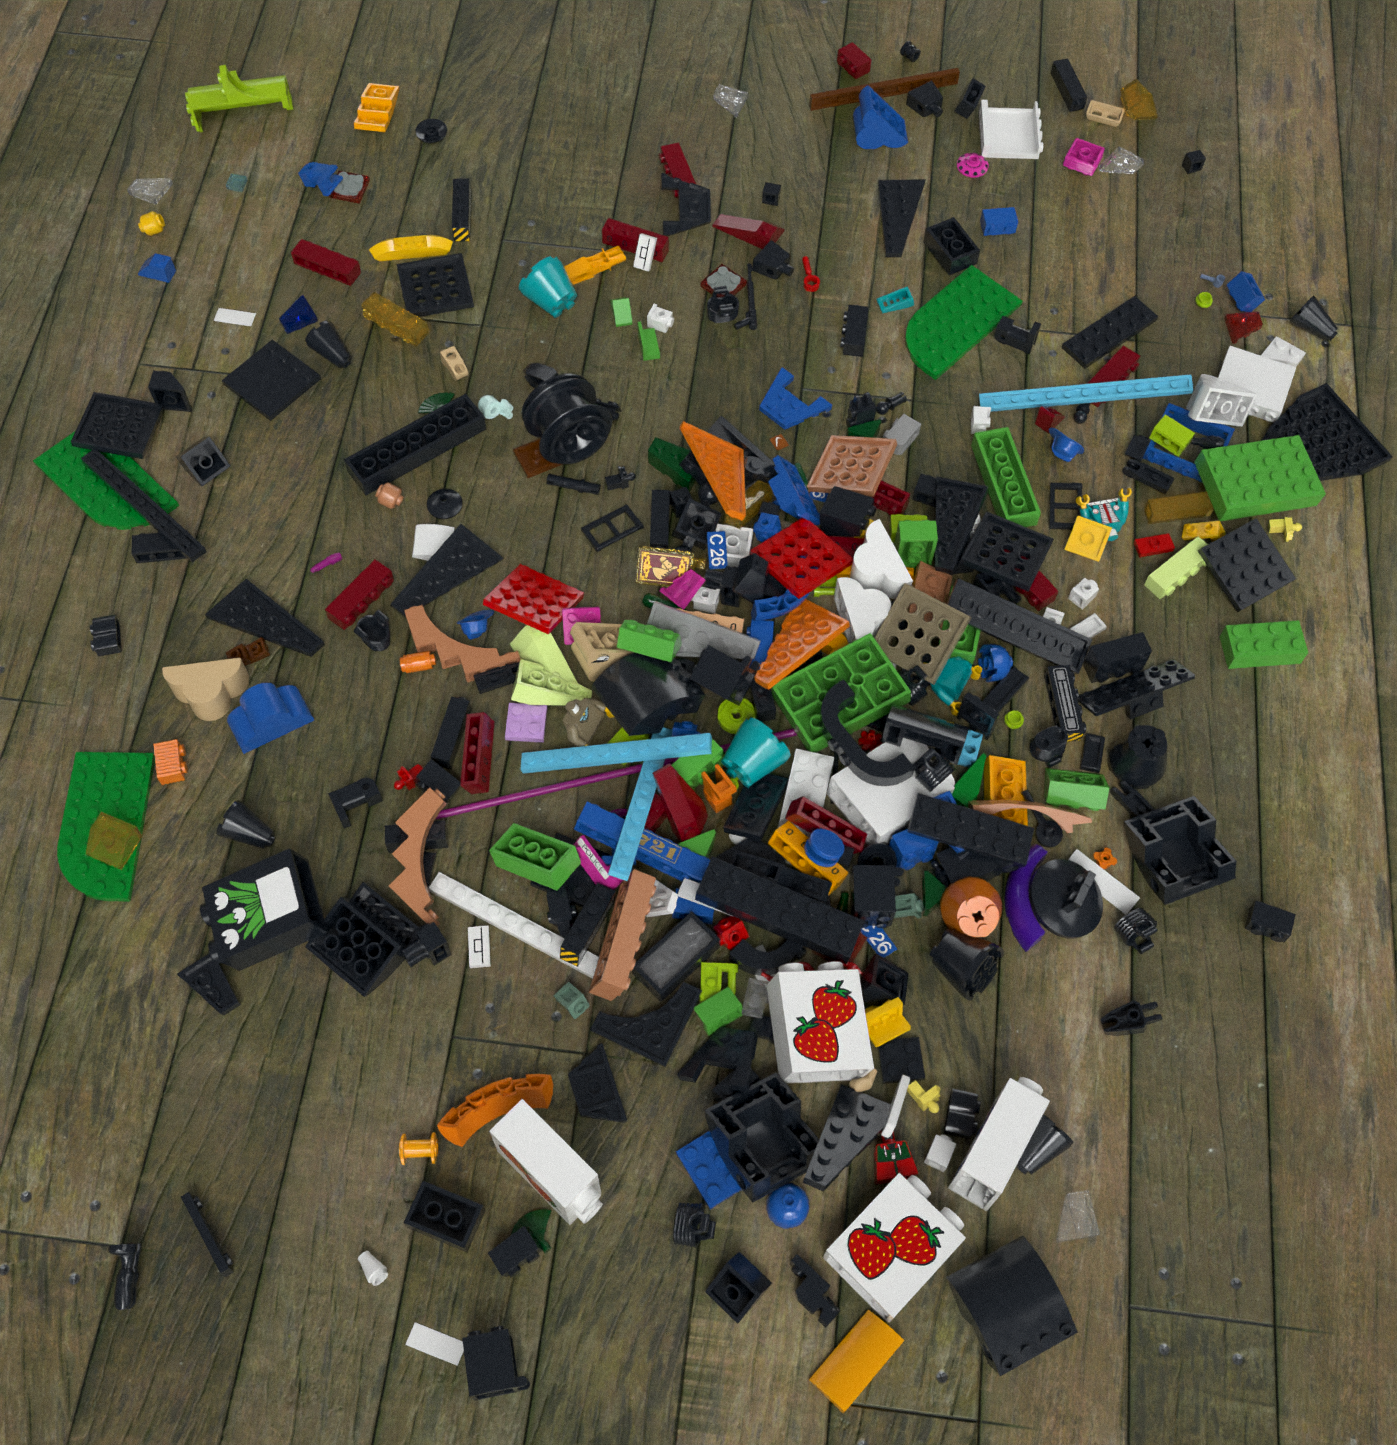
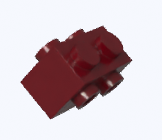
(891, 499)

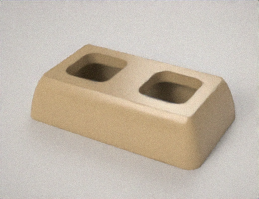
(1105, 111)

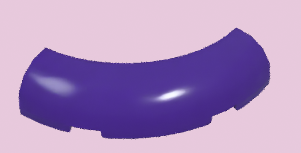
(1017, 903)

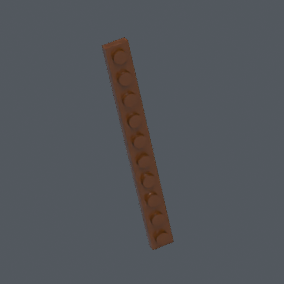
(883, 88)

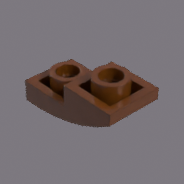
(251, 653)

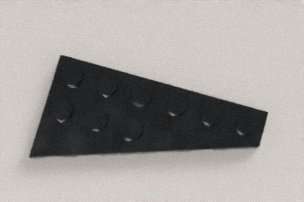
(452, 564)

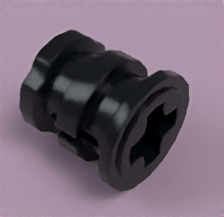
(910, 51)

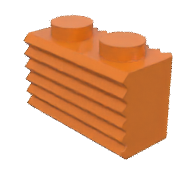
(169, 761)

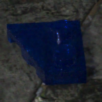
(298, 316)

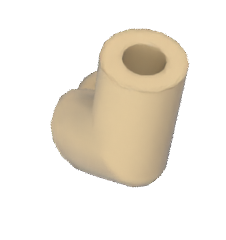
(864, 1083)

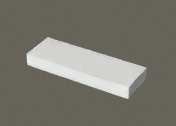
(896, 1106)

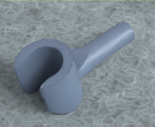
(1217, 282)

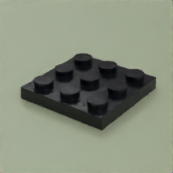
(579, 882)

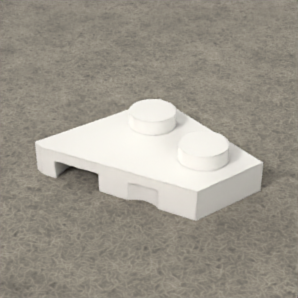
(1283, 352)
(663, 901)

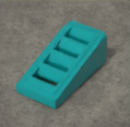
(899, 294)

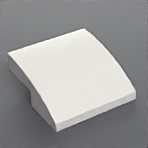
(429, 539)

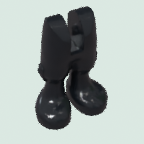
(128, 1275)

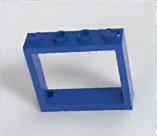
(1175, 463)

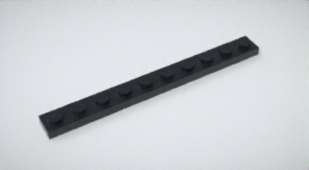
(144, 505)

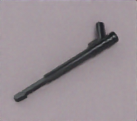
(751, 316)

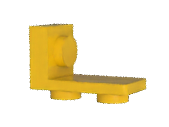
(1212, 530)

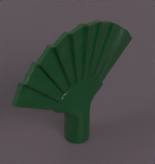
(435, 402)
(537, 1221)

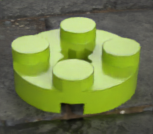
(725, 716)

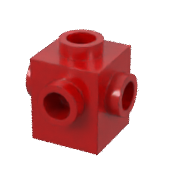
(731, 932)

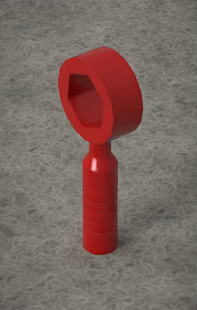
(809, 277)

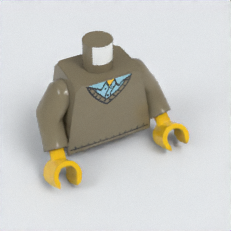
(584, 719)

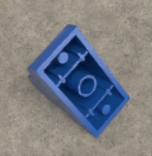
(877, 122)
(267, 715)

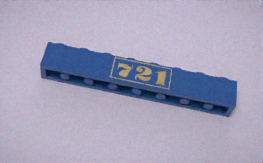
(652, 849)

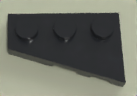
(212, 984)

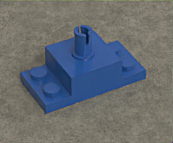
(792, 493)

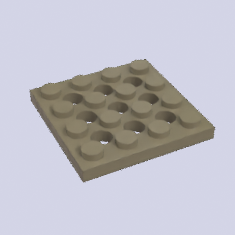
(925, 604)

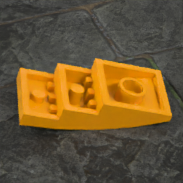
(376, 107)

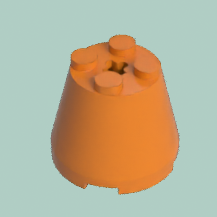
(963, 901)

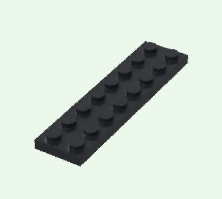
(1019, 626)

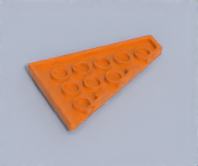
(722, 467)
(802, 636)

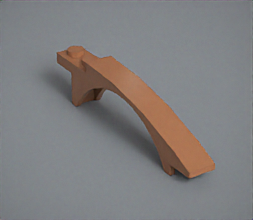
(1063, 817)

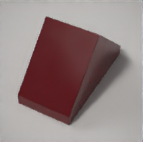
(1048, 418)

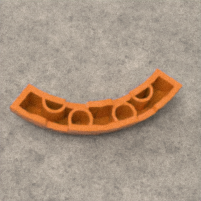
(493, 1102)

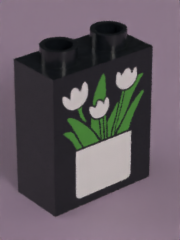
(262, 910)

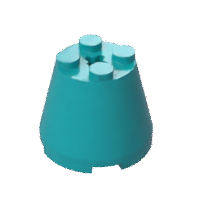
(549, 286)
(754, 752)

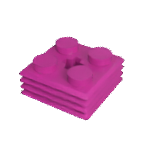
(1083, 157)

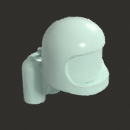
(492, 407)

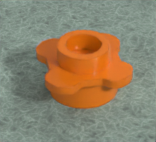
(1099, 857)

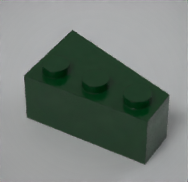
(666, 459)

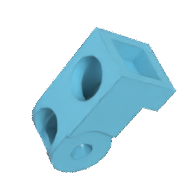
(970, 749)

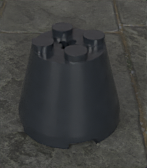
(1139, 757)
(966, 962)

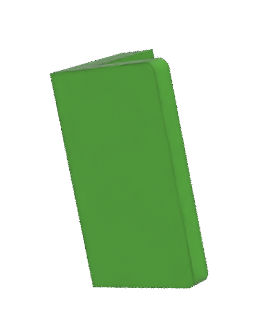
(648, 343)
(719, 1010)

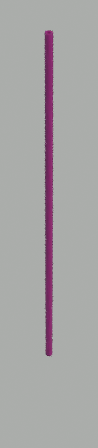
(570, 784)

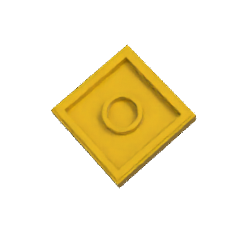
(1088, 538)

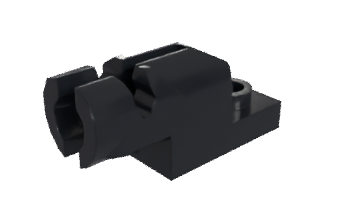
(812, 1290)

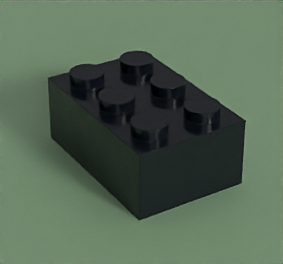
(951, 246)
(1117, 657)
(444, 1216)

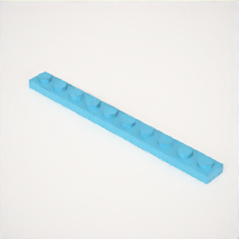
(616, 753)
(636, 816)

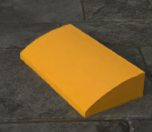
(1006, 780)
(856, 1360)

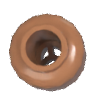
(389, 495)

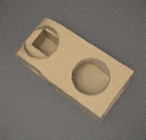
(454, 363)

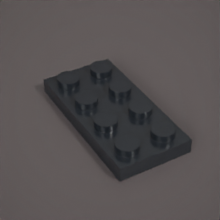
(756, 807)

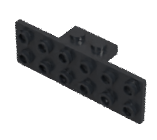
(1139, 692)

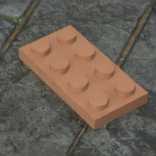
(932, 583)

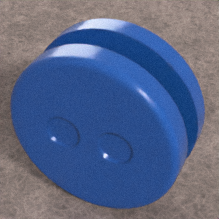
(824, 848)

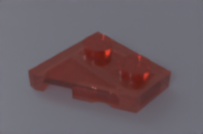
(1242, 324)

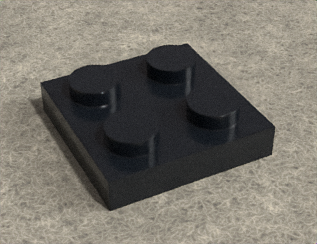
(901, 1058)

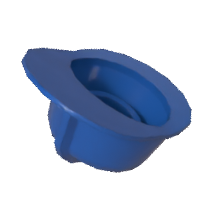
(1063, 446)
(475, 623)

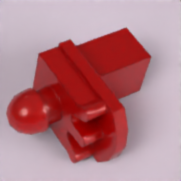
(407, 778)

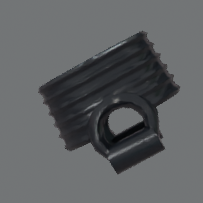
(723, 308)
(374, 631)
(918, 691)
(1049, 745)
(934, 771)
(1137, 924)
(686, 1221)

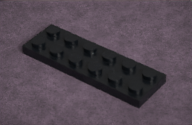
(1109, 332)
(971, 830)

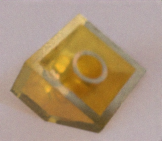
(1138, 101)
(112, 840)

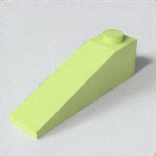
(541, 649)
(540, 687)

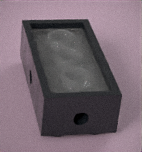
(676, 956)

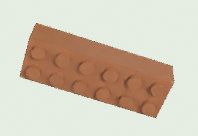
(623, 936)

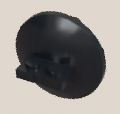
(1066, 898)

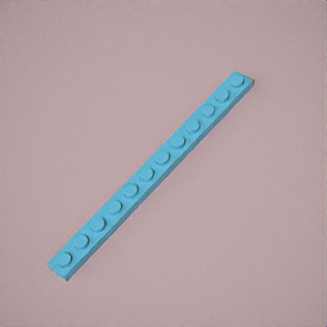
(1087, 393)

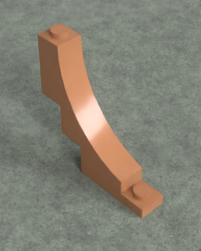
(450, 652)
(411, 882)

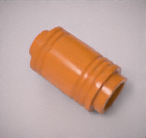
(417, 662)

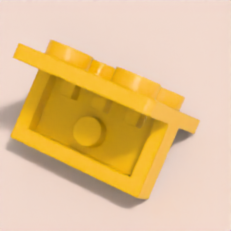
(886, 1022)

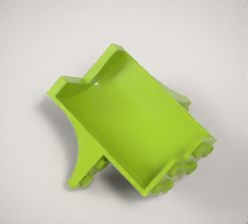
(235, 93)

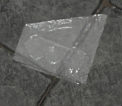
(730, 99)
(1121, 162)
(150, 189)
(1077, 1218)

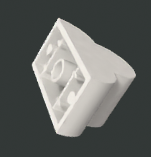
(1220, 402)
(879, 564)
(861, 607)

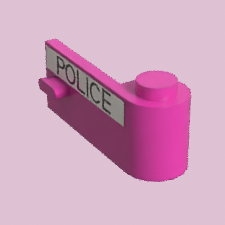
(594, 864)

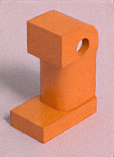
(718, 794)

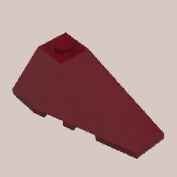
(749, 230)
(681, 803)

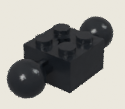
(700, 513)

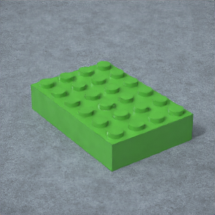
(1259, 478)
(863, 669)

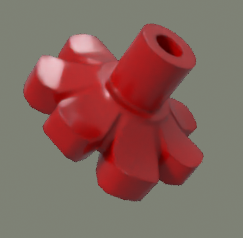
(869, 740)

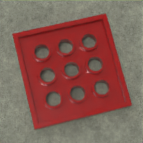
(813, 577)
(515, 594)

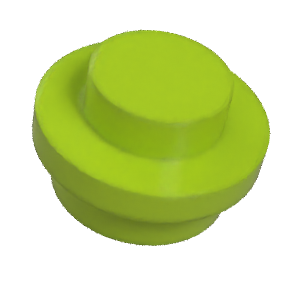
(1204, 300)
(1014, 719)

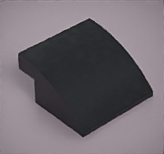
(365, 938)

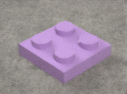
(526, 722)

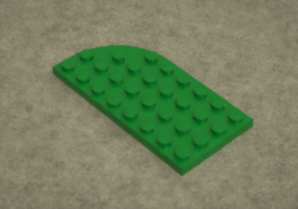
(957, 320)
(95, 498)
(112, 785)

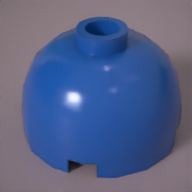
(994, 662)
(788, 1206)

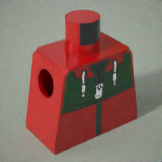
(892, 1159)

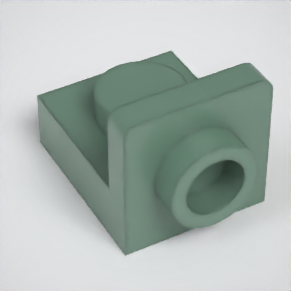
(908, 906)
(572, 1000)

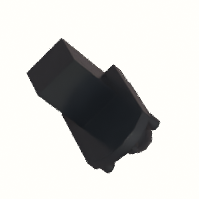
(619, 480)

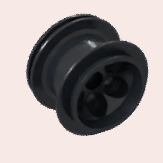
(566, 419)

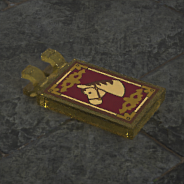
(663, 566)

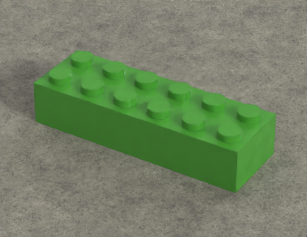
(1005, 477)

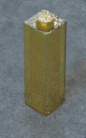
(753, 499)
(1178, 508)

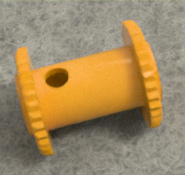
(418, 1148)

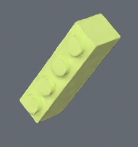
(1176, 569)

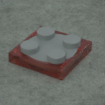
(351, 187)
(723, 276)

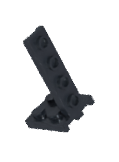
(985, 713)

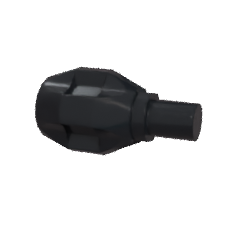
(1208, 442)

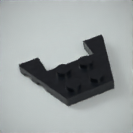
(693, 204)
(725, 1049)

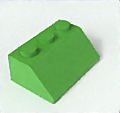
(648, 640)
(1075, 789)

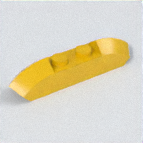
(411, 247)

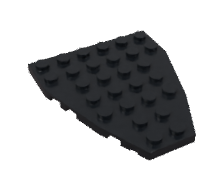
(1331, 435)

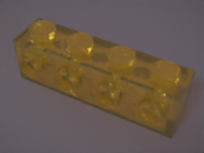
(394, 319)

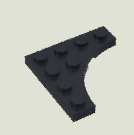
(653, 1033)

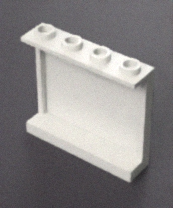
(1010, 132)
(1262, 376)

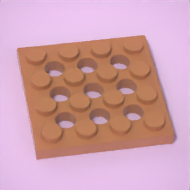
(852, 445)

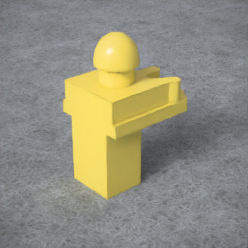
(1284, 525)
(925, 1099)

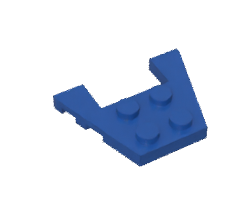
(785, 407)

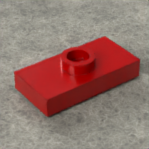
(1154, 545)

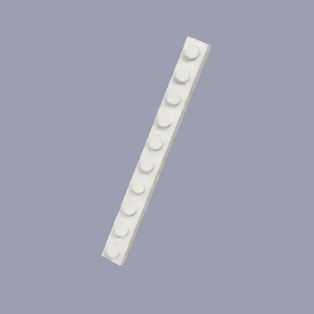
(507, 921)

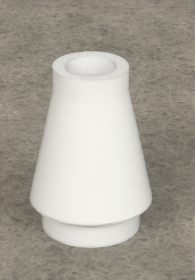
(373, 1269)

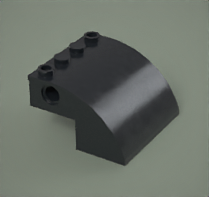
(645, 691)
(926, 730)
(1179, 850)
(762, 1136)
(1012, 1305)

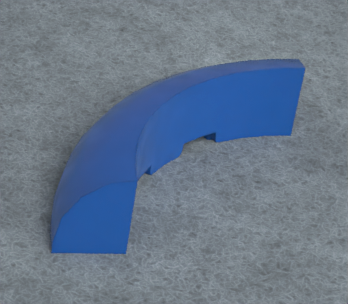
(777, 606)

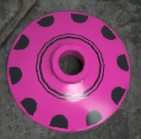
(972, 165)

